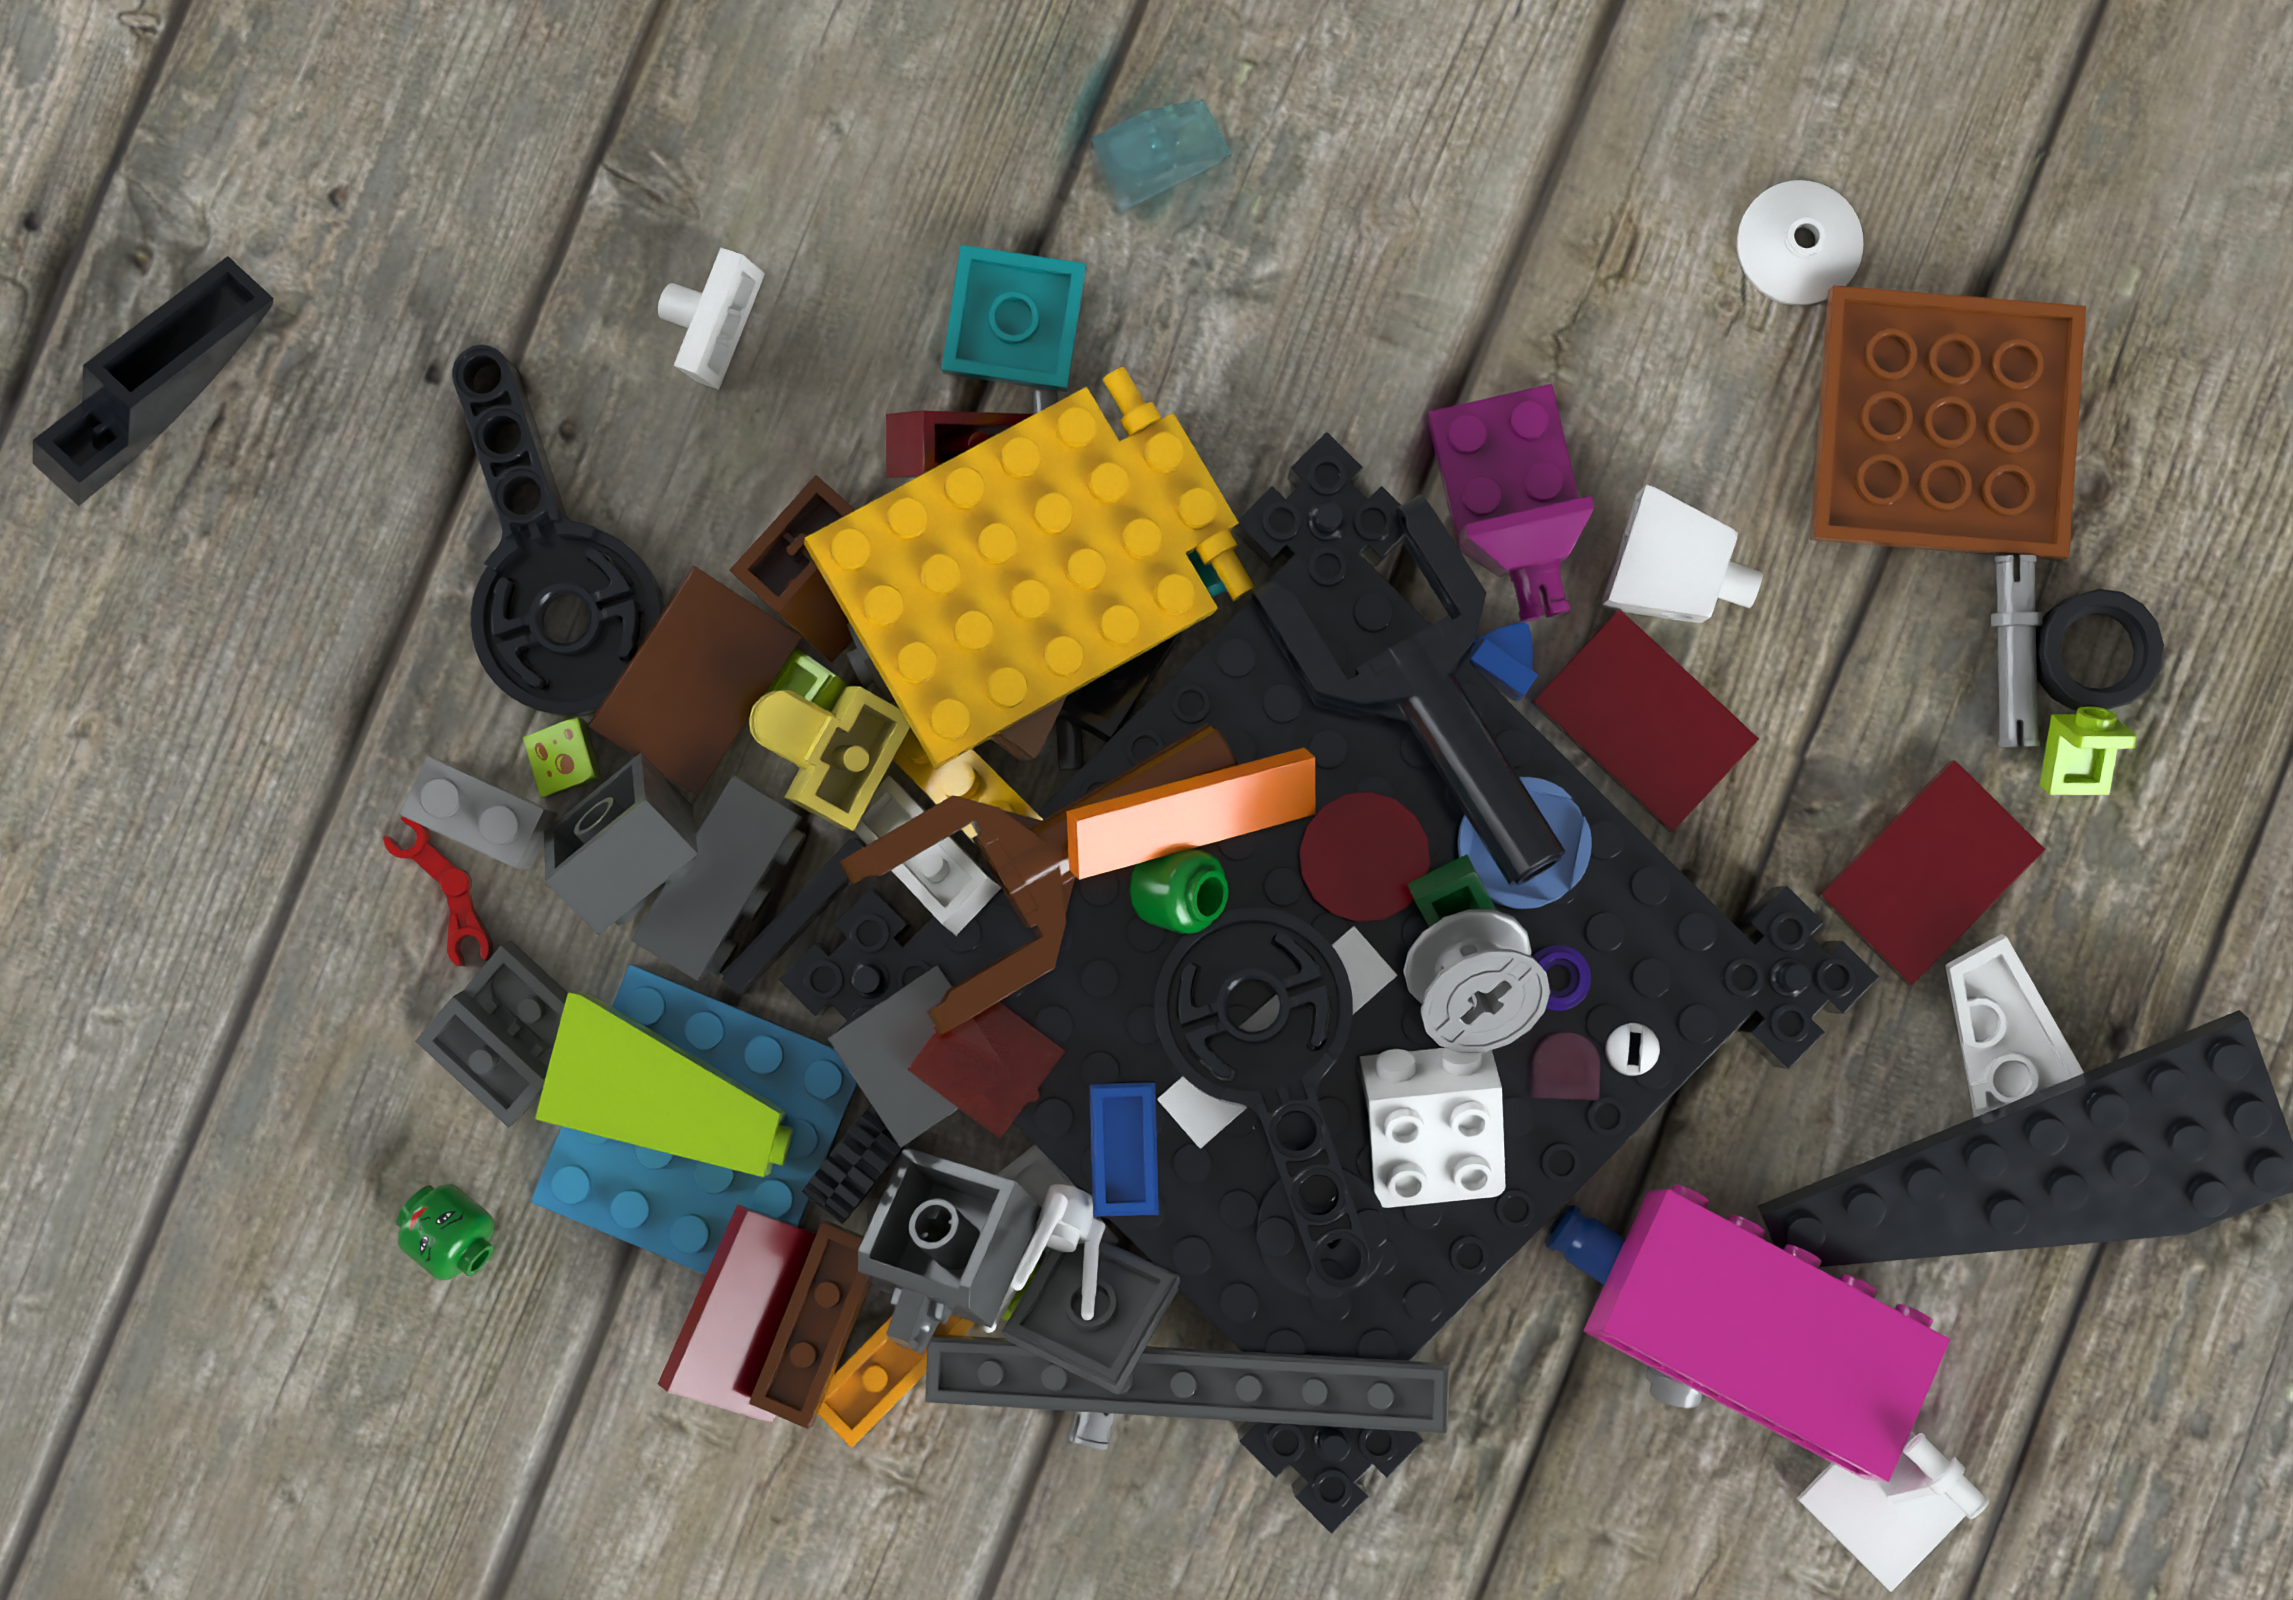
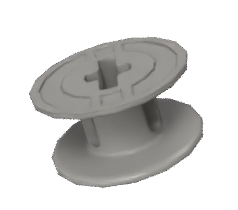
(1476, 981)

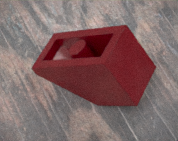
(929, 438)

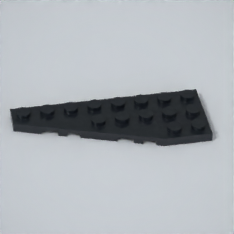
(2099, 1158)

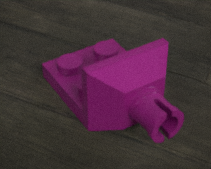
(1512, 491)

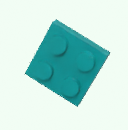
(1013, 318)

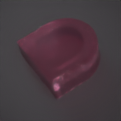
(1565, 1068)

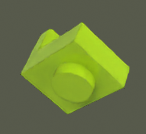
(2083, 751)

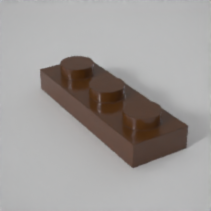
(813, 1328)

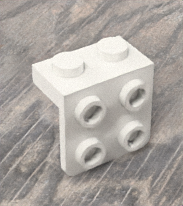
(1434, 1125)

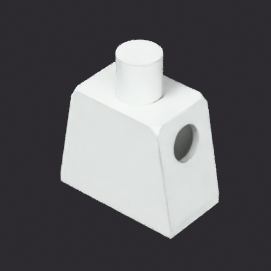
(1676, 562)

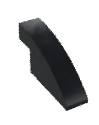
(150, 379)

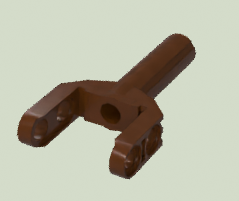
(1028, 864)

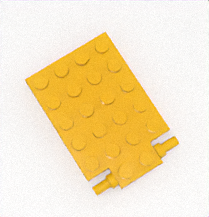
(1030, 565)

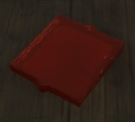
(988, 1066)

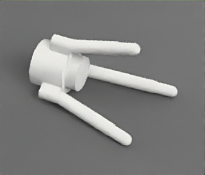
(1062, 1224)

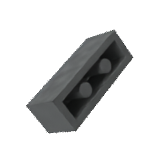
(736, 854)

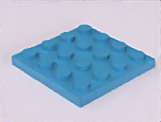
(682, 1203)

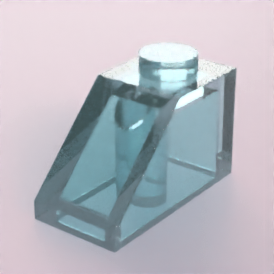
(1157, 151)

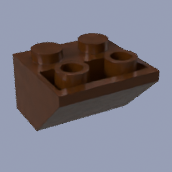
(786, 576)

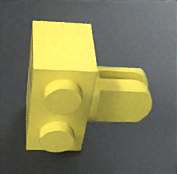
(837, 751)

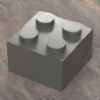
(620, 845)

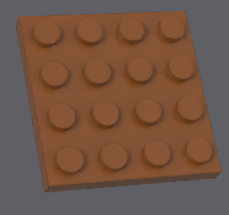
(1948, 423)

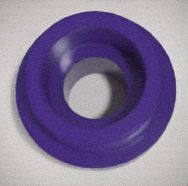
(1578, 975)

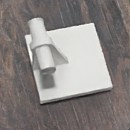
(1899, 1520)

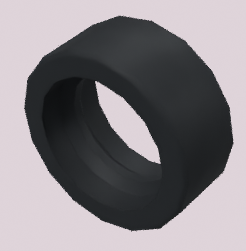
(2145, 640)

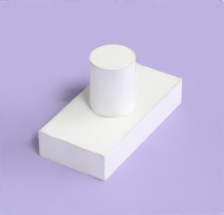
(712, 317)

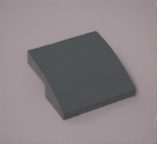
(500, 1032)

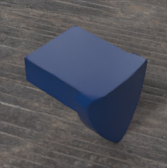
(1506, 659)

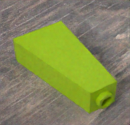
(648, 1092)

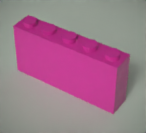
(1768, 1332)

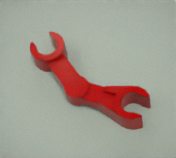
(455, 884)

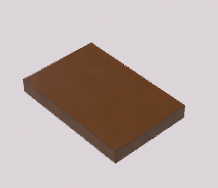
(694, 680)

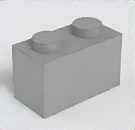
(477, 813)

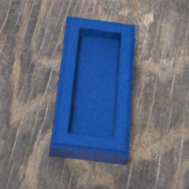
(1124, 1149)

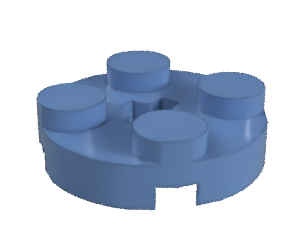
(1551, 885)

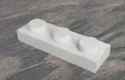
(942, 875)

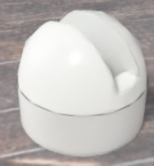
(1618, 1049)

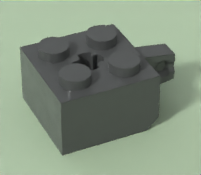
(945, 1244)

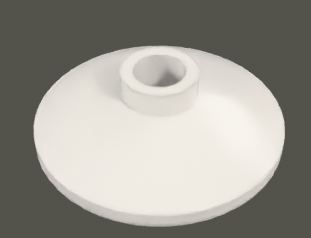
(1778, 263)

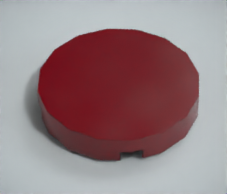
(1363, 856)

